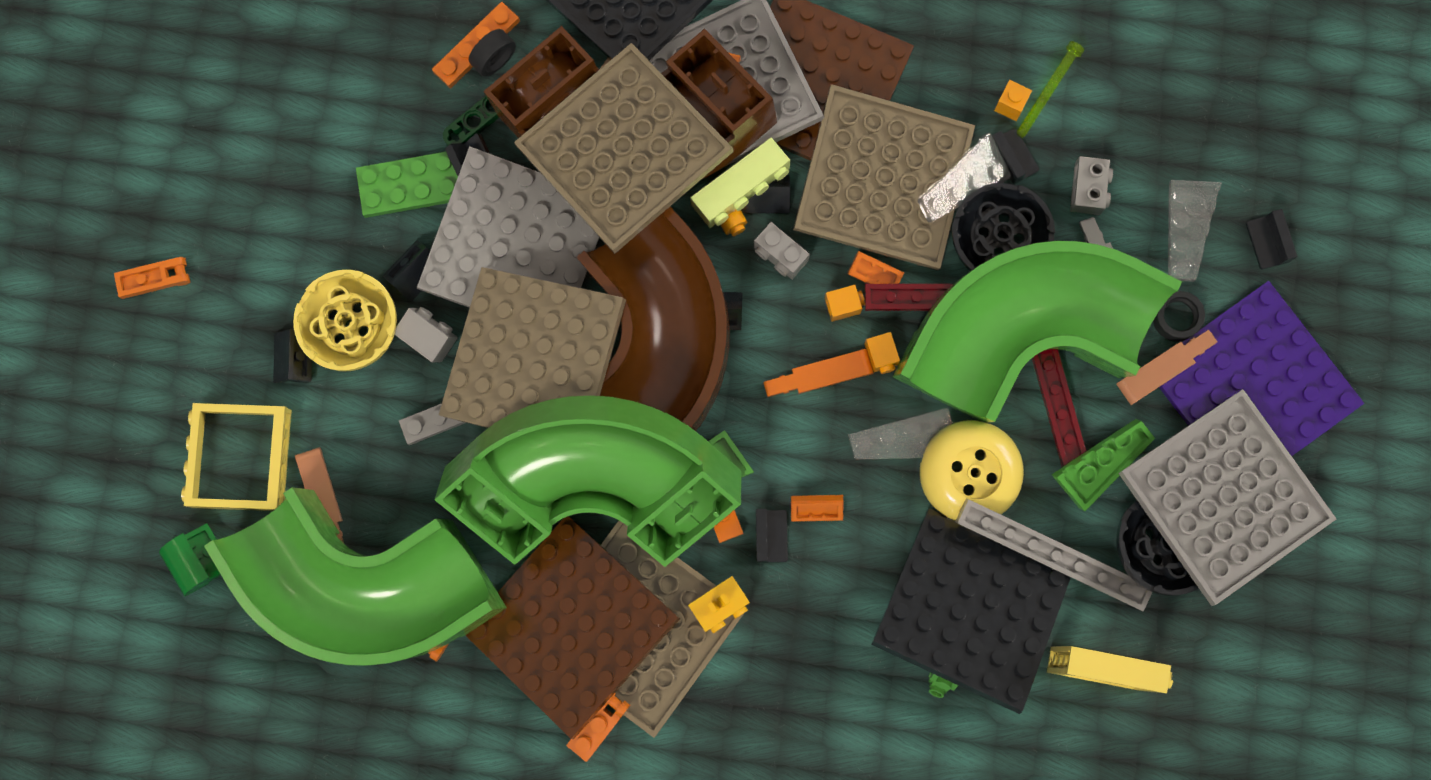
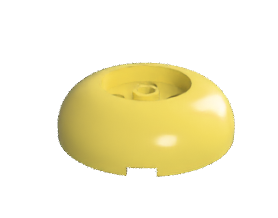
(340, 292)
(959, 443)

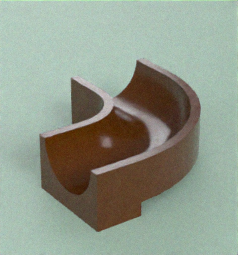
(699, 71)
(671, 322)

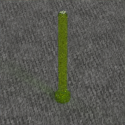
(1074, 49)

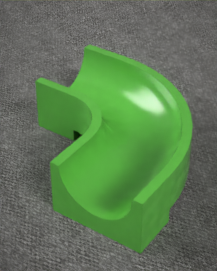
(1030, 302)
(592, 459)
(349, 605)

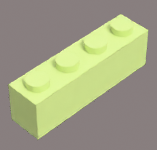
(741, 183)

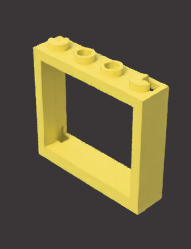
(278, 456)
(1109, 669)

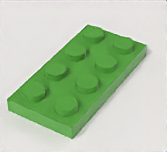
(406, 184)

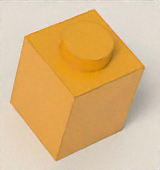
(1013, 100)
(844, 302)
(882, 353)

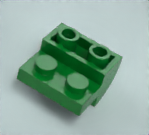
(189, 559)

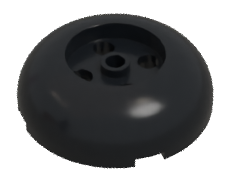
(982, 208)
(1137, 555)

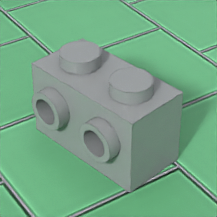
(1091, 185)
(781, 251)
(425, 334)

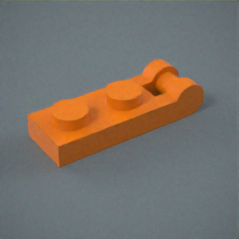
(151, 277)
(598, 728)

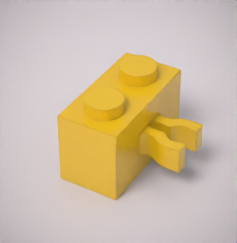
(719, 604)

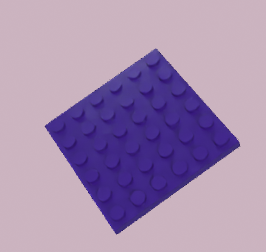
(1275, 363)

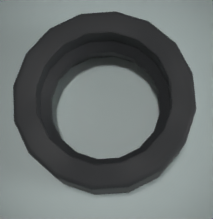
(492, 52)
(1198, 317)

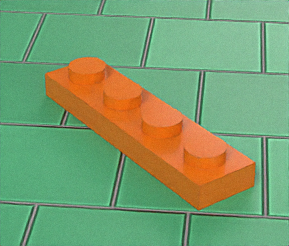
(456, 62)

